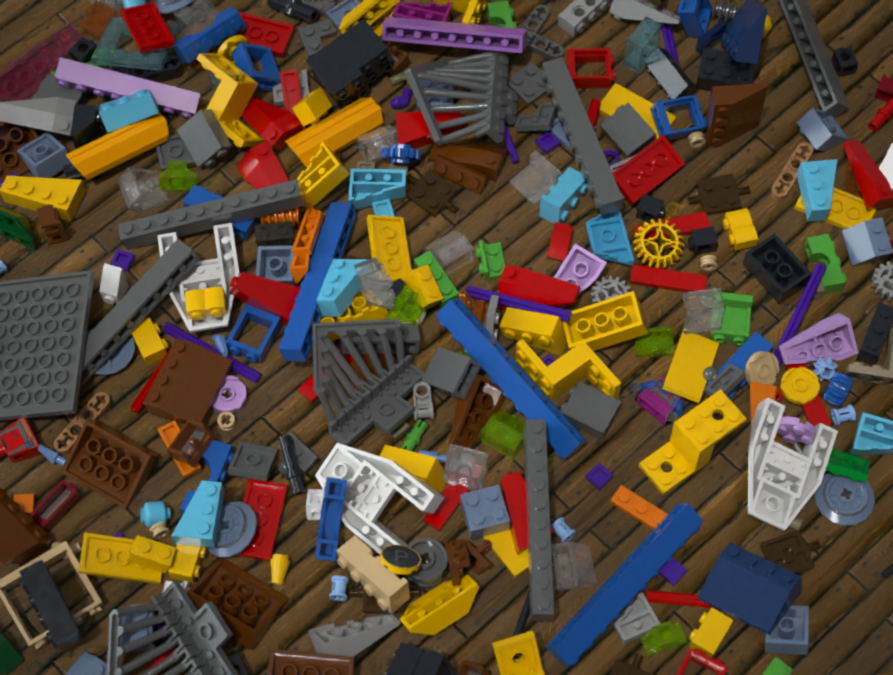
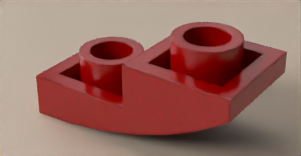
(559, 241)

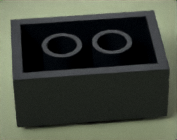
(720, 69)
(777, 268)

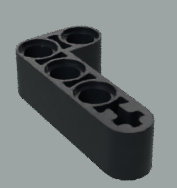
(171, 70)

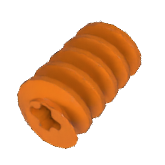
(283, 216)

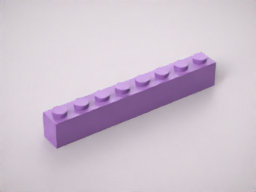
(454, 34)
(117, 85)

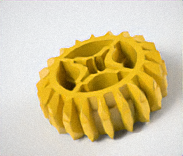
(665, 243)

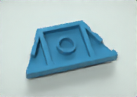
(609, 238)

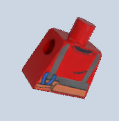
(19, 441)

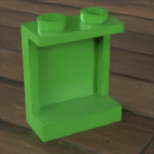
(735, 321)

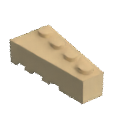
(376, 579)

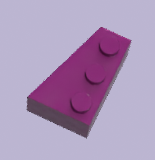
(431, 12)

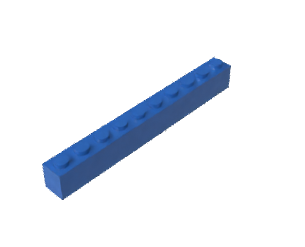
(329, 246)
(509, 376)
(624, 584)

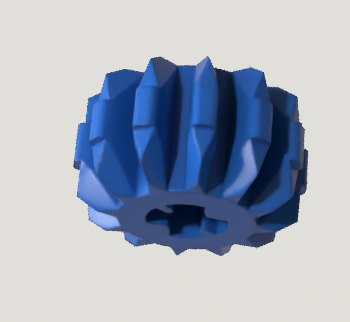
(838, 389)

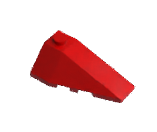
(271, 122)
(261, 167)
(871, 181)
(536, 287)

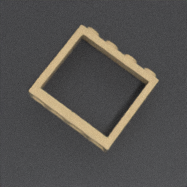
(48, 558)

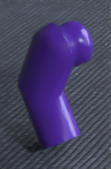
(401, 101)

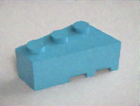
(128, 109)
(376, 185)
(816, 187)
(563, 196)
(338, 287)
(873, 436)
(202, 517)

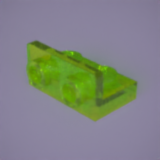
(656, 343)

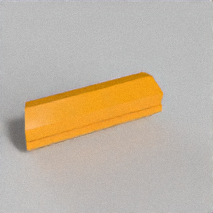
(337, 129)
(119, 146)

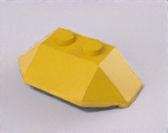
(372, 11)
(440, 607)

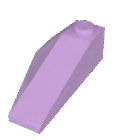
(580, 268)
(827, 338)

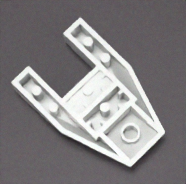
(206, 274)
(779, 477)
(369, 489)

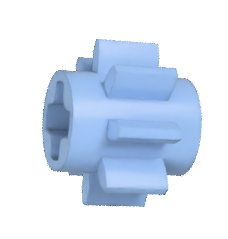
(829, 366)

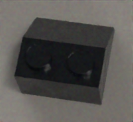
(86, 125)

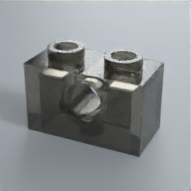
(274, 234)

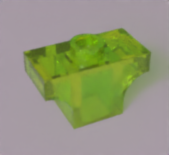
(176, 177)
(406, 307)
(663, 638)

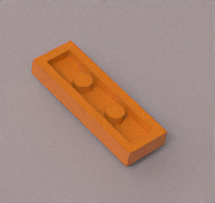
(168, 433)
(637, 507)

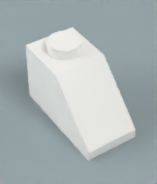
(113, 284)

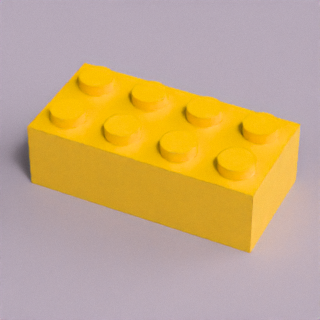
(606, 322)

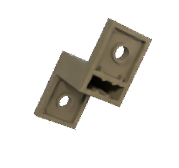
(877, 373)

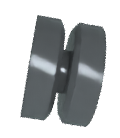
(436, 566)

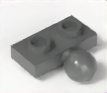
(726, 380)
(304, 455)

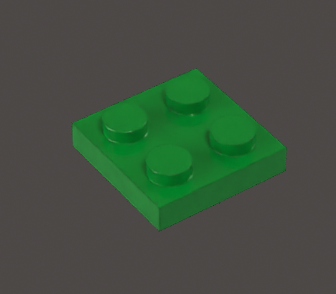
(848, 465)

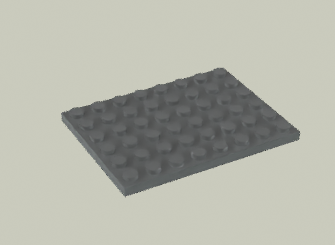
(43, 343)

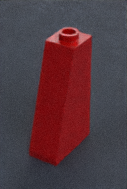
(414, 130)
(265, 294)
(514, 496)

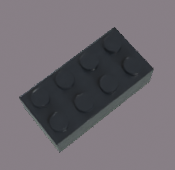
(52, 607)

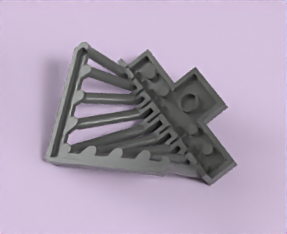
(492, 98)
(379, 401)
(197, 631)

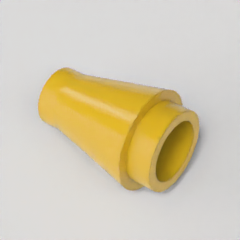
(279, 568)

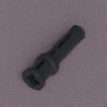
(294, 474)

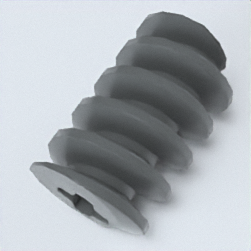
(724, 11)

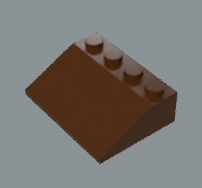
(733, 111)
(11, 139)
(187, 383)
(109, 462)
(19, 535)
(241, 600)
(305, 663)

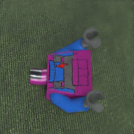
(658, 402)

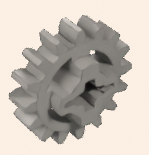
(884, 284)
(605, 288)

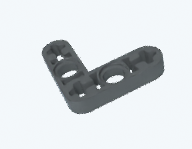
(532, 35)

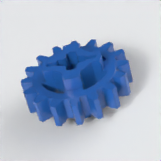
(400, 154)

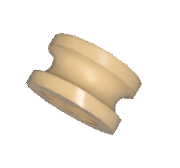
(696, 139)
(708, 263)
(223, 415)
(159, 530)

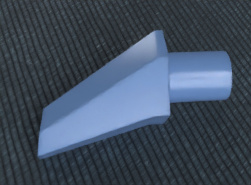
(220, 344)
(51, 455)
(441, 458)

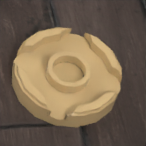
(762, 368)

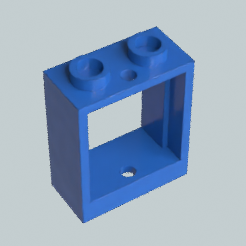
(693, 14)
(242, 57)
(662, 123)
(260, 317)

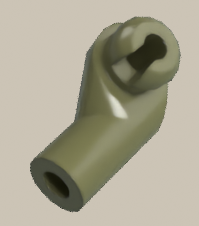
(398, 78)

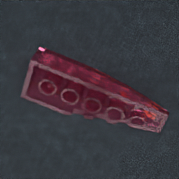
(24, 73)

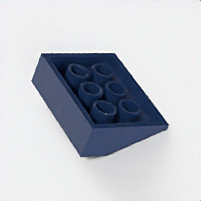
(745, 32)
(750, 588)

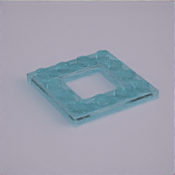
(107, 53)

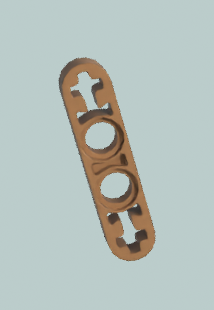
(791, 171)
(79, 420)

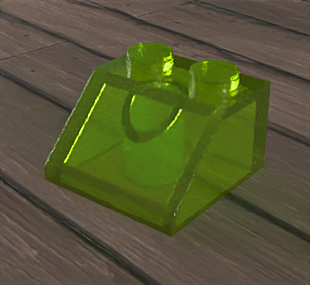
(504, 433)

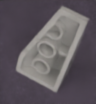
(640, 9)
(44, 114)
(353, 637)

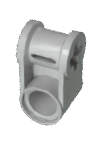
(422, 404)

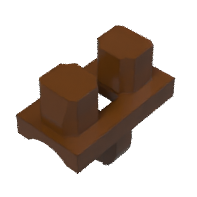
(482, 562)

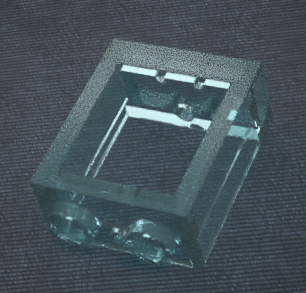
(641, 42)

